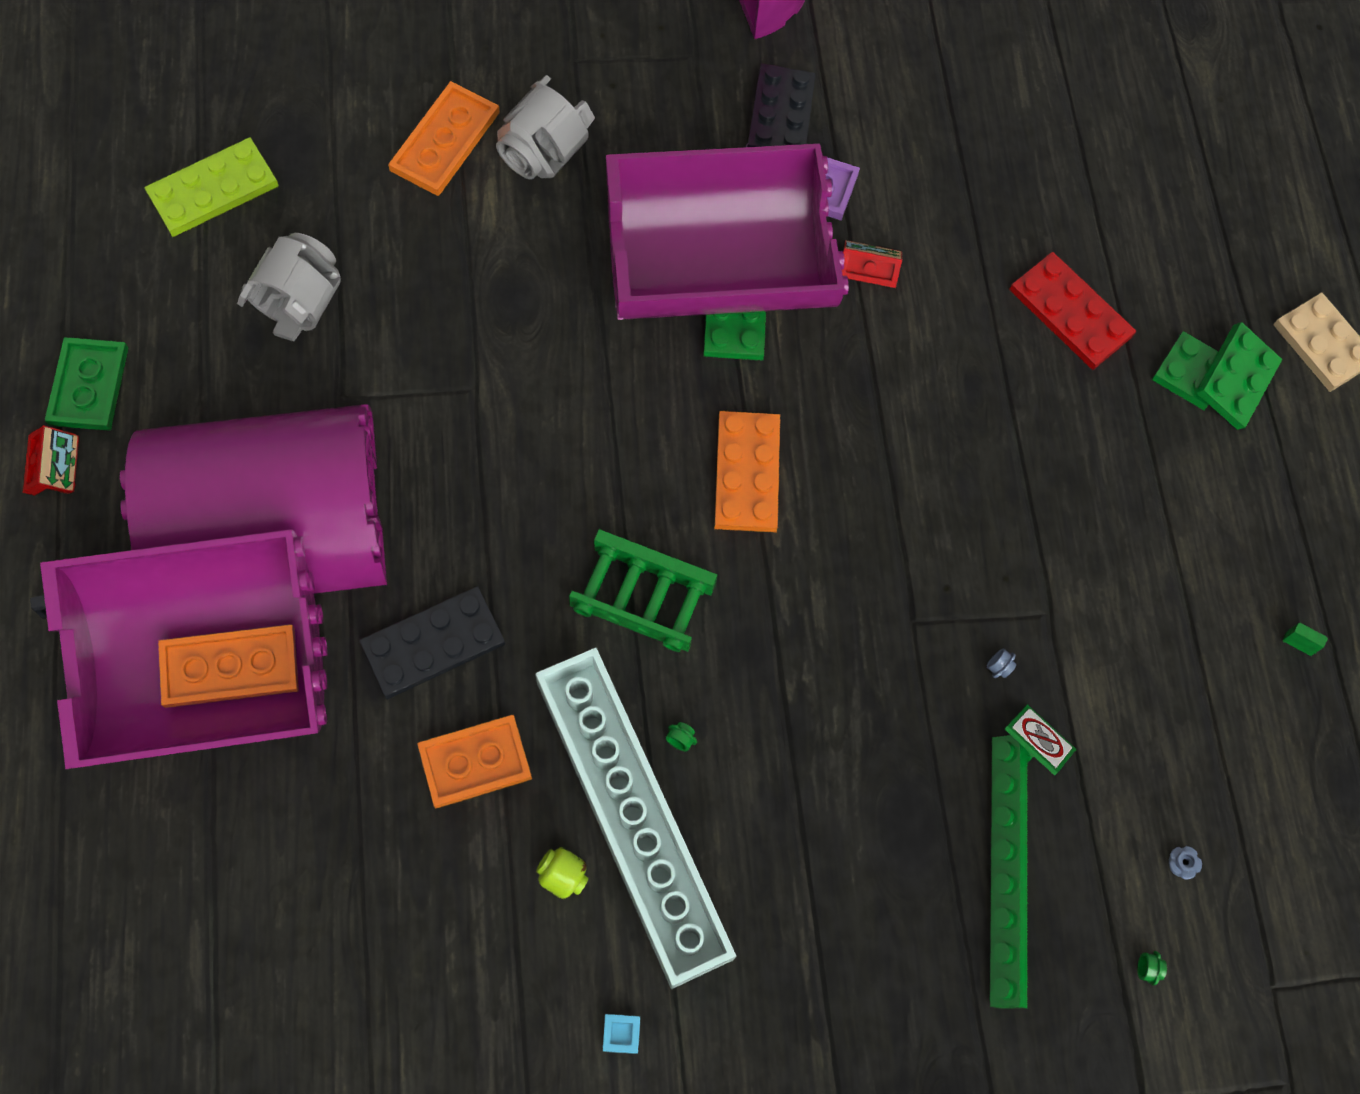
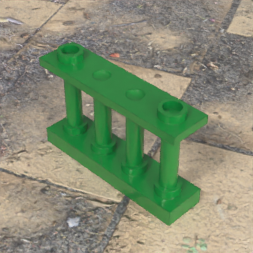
(640, 560)

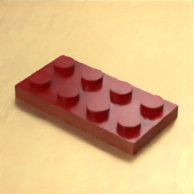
(1072, 310)

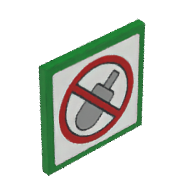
(1040, 740)

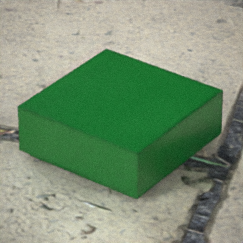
(1305, 639)

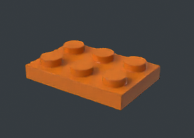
(474, 761)

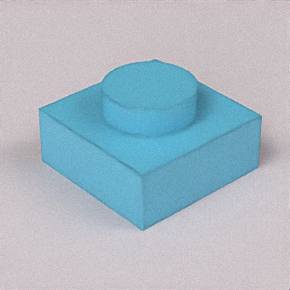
(621, 1034)

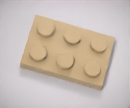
(1323, 341)

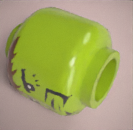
(562, 872)

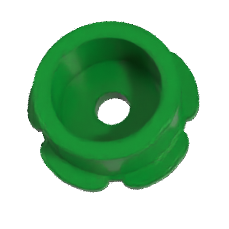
(681, 736)
(1151, 968)

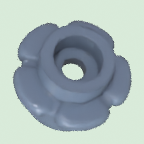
(1002, 663)
(1176, 862)

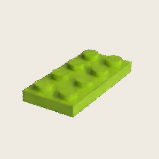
(211, 186)

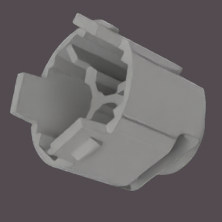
(543, 132)
(293, 284)

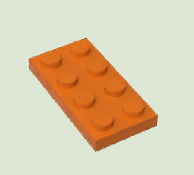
(444, 138)
(747, 471)
(228, 666)

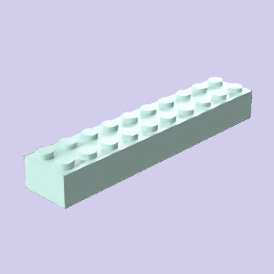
(635, 819)

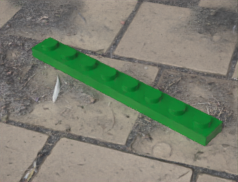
(1008, 874)

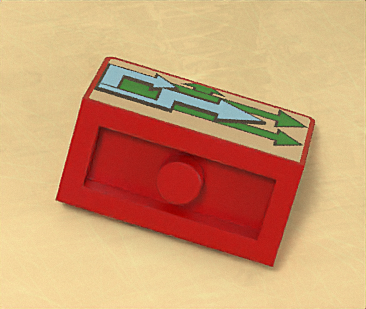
(871, 264)
(50, 461)

